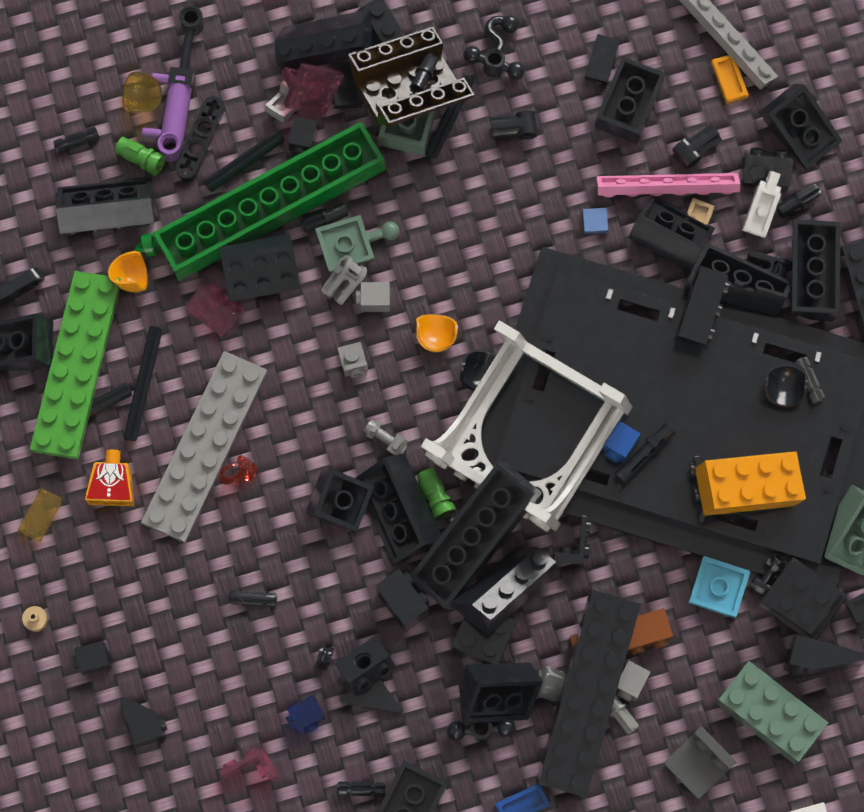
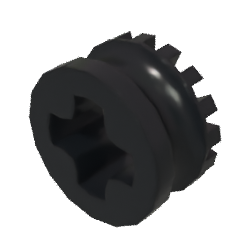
(324, 656)

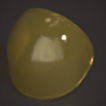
(141, 93)

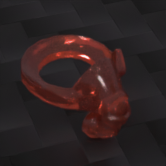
(246, 473)

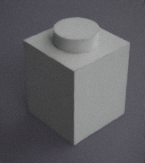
(374, 296)
(632, 681)

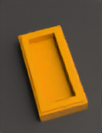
(729, 79)

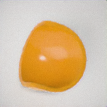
(131, 270)
(436, 332)

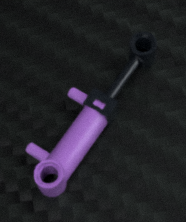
(181, 85)

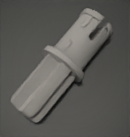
(623, 716)

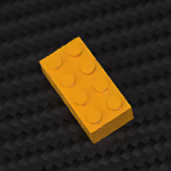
(750, 483)

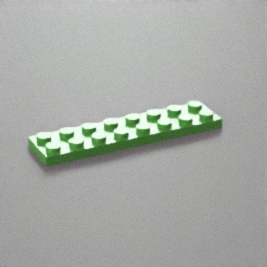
(75, 366)

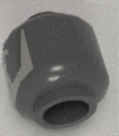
(552, 683)

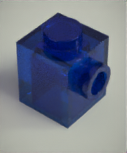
(305, 715)

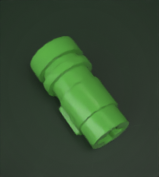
(147, 159)
(435, 493)

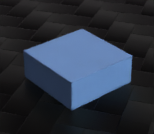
(595, 221)

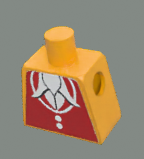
(110, 482)

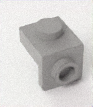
(276, 107)

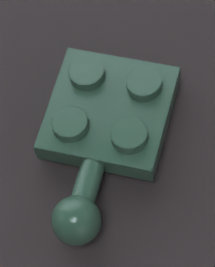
(351, 239)

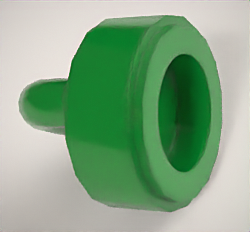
(147, 245)

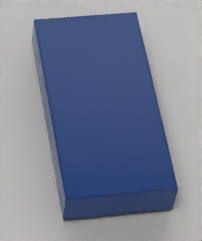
(529, 800)

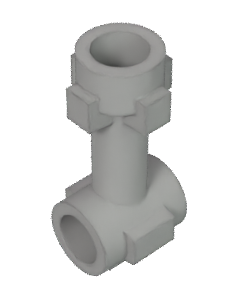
(396, 444)

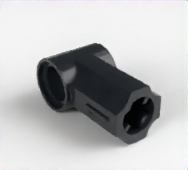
(521, 125)
(692, 149)

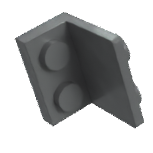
(699, 762)

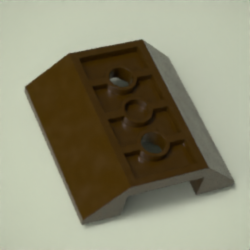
(391, 69)

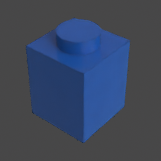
(621, 443)

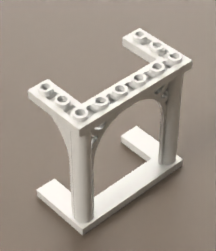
(450, 446)

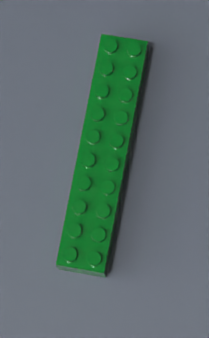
(270, 200)

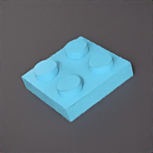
(719, 587)

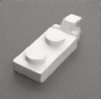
(763, 206)

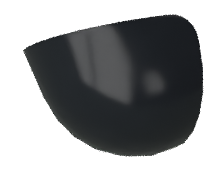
(474, 367)
(786, 385)

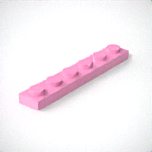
(668, 184)

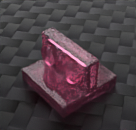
(311, 87)

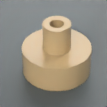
(39, 622)

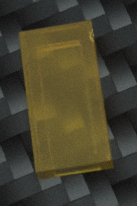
(40, 515)

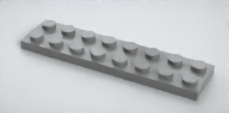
(204, 447)

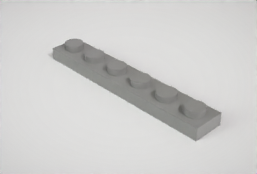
(731, 42)

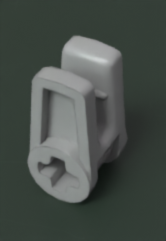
(350, 278)

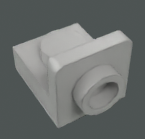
(353, 360)

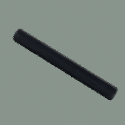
(143, 383)

